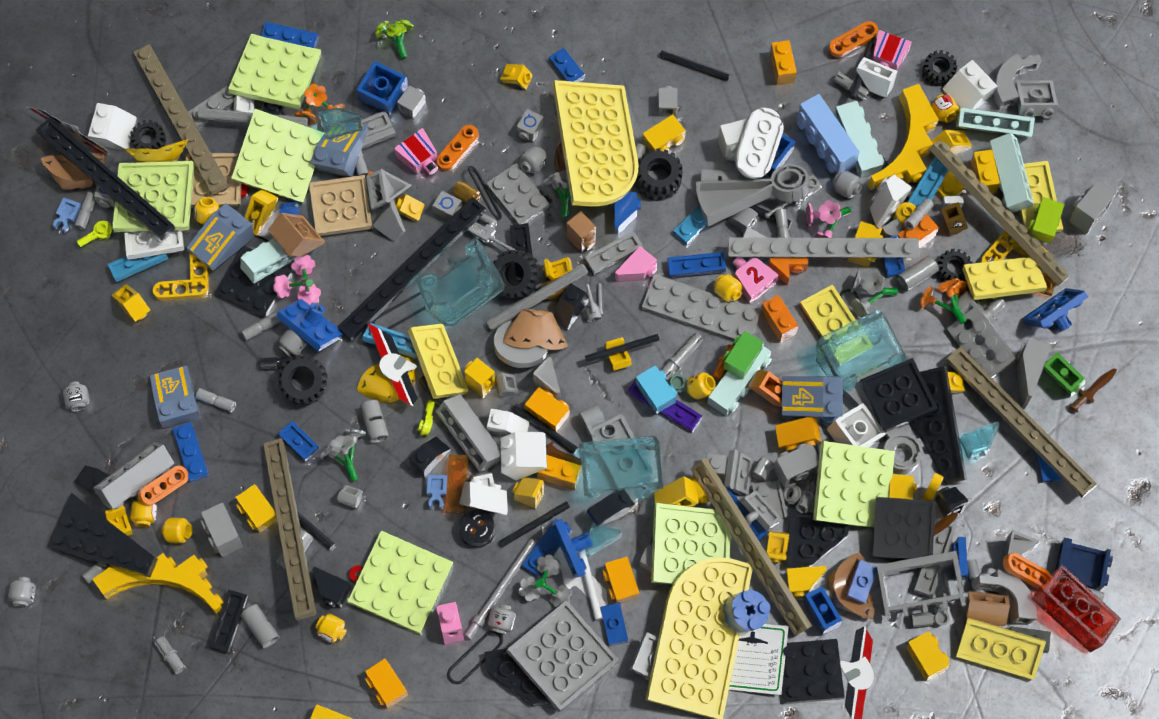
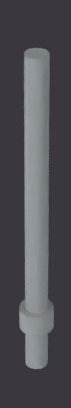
(479, 619)

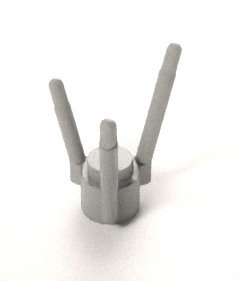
(593, 312)

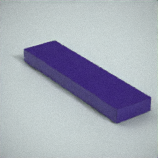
(677, 412)

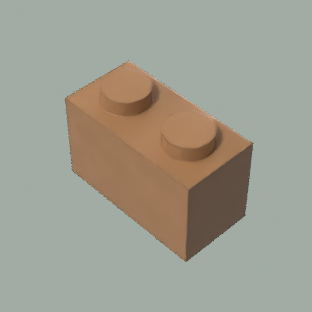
(581, 232)
(987, 608)

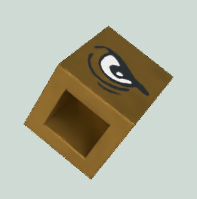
(954, 218)

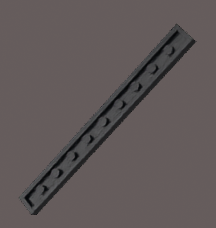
(105, 179)
(412, 268)

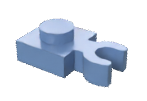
(67, 211)
(436, 488)

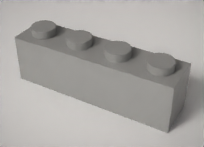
(469, 432)
(134, 475)

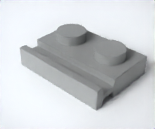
(379, 129)
(738, 472)
(773, 495)

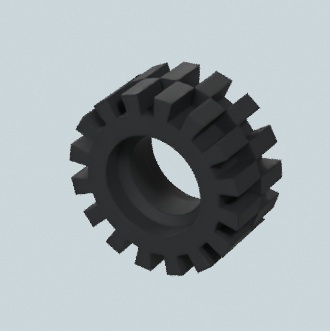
(941, 58)
(149, 127)
(952, 256)

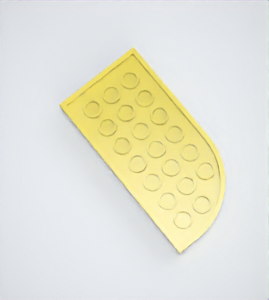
(596, 141)
(694, 641)

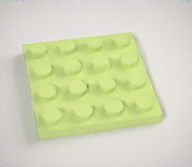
(274, 71)
(277, 156)
(163, 186)
(850, 482)
(684, 538)
(400, 582)

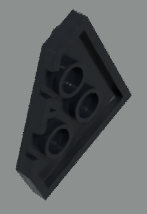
(811, 539)
(508, 672)

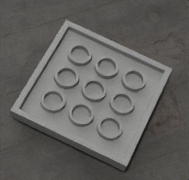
(562, 655)

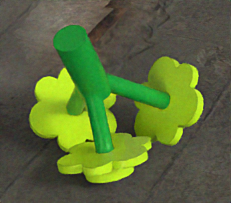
(396, 29)

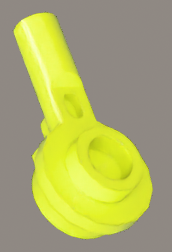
(101, 231)
(425, 426)

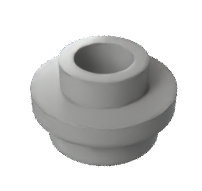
(792, 494)

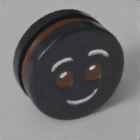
(477, 529)

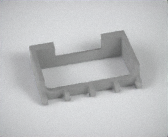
(895, 568)

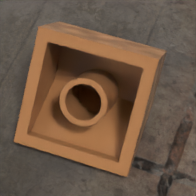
(295, 234)

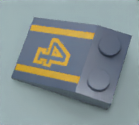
(339, 153)
(221, 237)
(812, 396)
(174, 397)

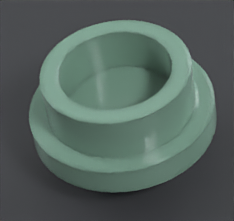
(678, 382)

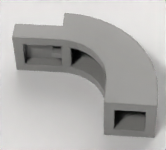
(1006, 93)
(1022, 607)

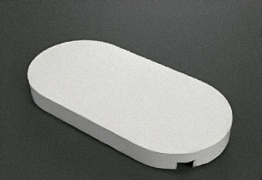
(759, 143)

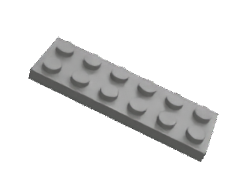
(699, 308)

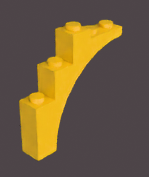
(920, 121)
(184, 576)

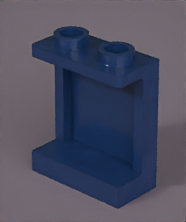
(1085, 563)

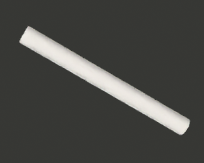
(591, 588)

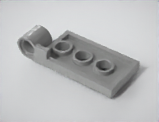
(992, 339)
(595, 424)

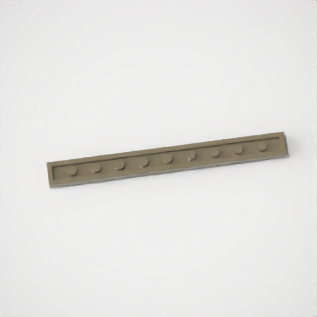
(181, 119)
(1000, 214)
(1021, 422)
(289, 529)
(751, 547)

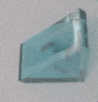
(602, 537)

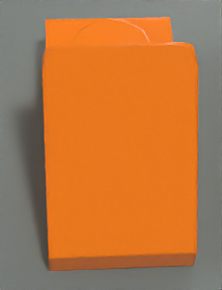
(783, 265)

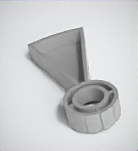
(725, 198)
(894, 438)

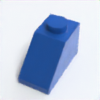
(625, 211)

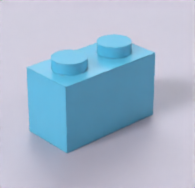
(656, 389)

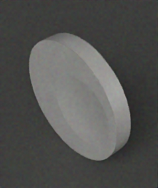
(517, 356)

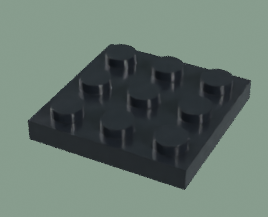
(251, 296)
(898, 395)
(903, 528)
(812, 672)

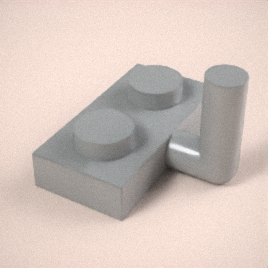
(760, 510)

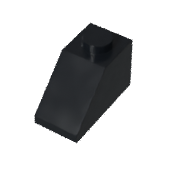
(570, 306)
(428, 455)
(90, 477)
(950, 501)
(611, 508)
(332, 588)

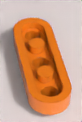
(858, 34)
(456, 154)
(169, 485)
(1025, 570)

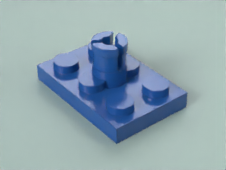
(1056, 310)
(310, 324)
(572, 546)

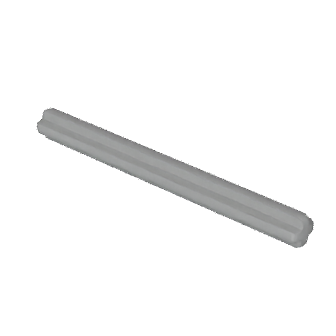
(240, 117)
(537, 297)

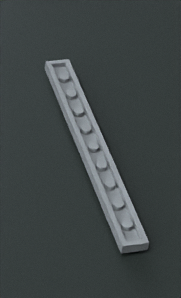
(824, 247)

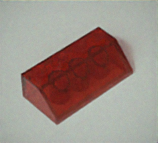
(1076, 609)

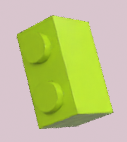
(1046, 221)

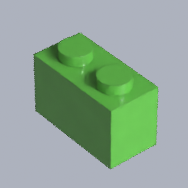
(743, 354)
(1064, 374)

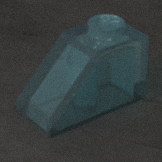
(339, 122)
(978, 441)

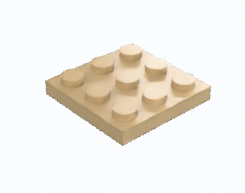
(230, 195)
(340, 205)

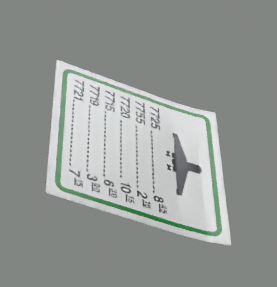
(760, 660)

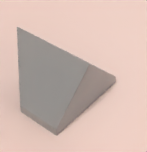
(384, 188)
(389, 221)
(546, 378)
(1019, 544)

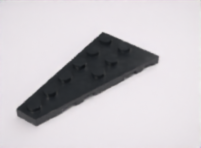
(941, 428)
(94, 538)

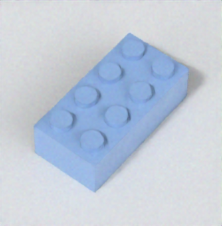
(827, 135)

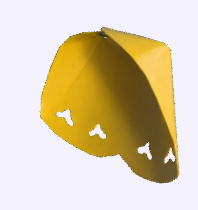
(159, 155)
(380, 386)

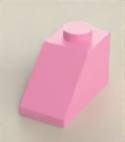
(637, 266)

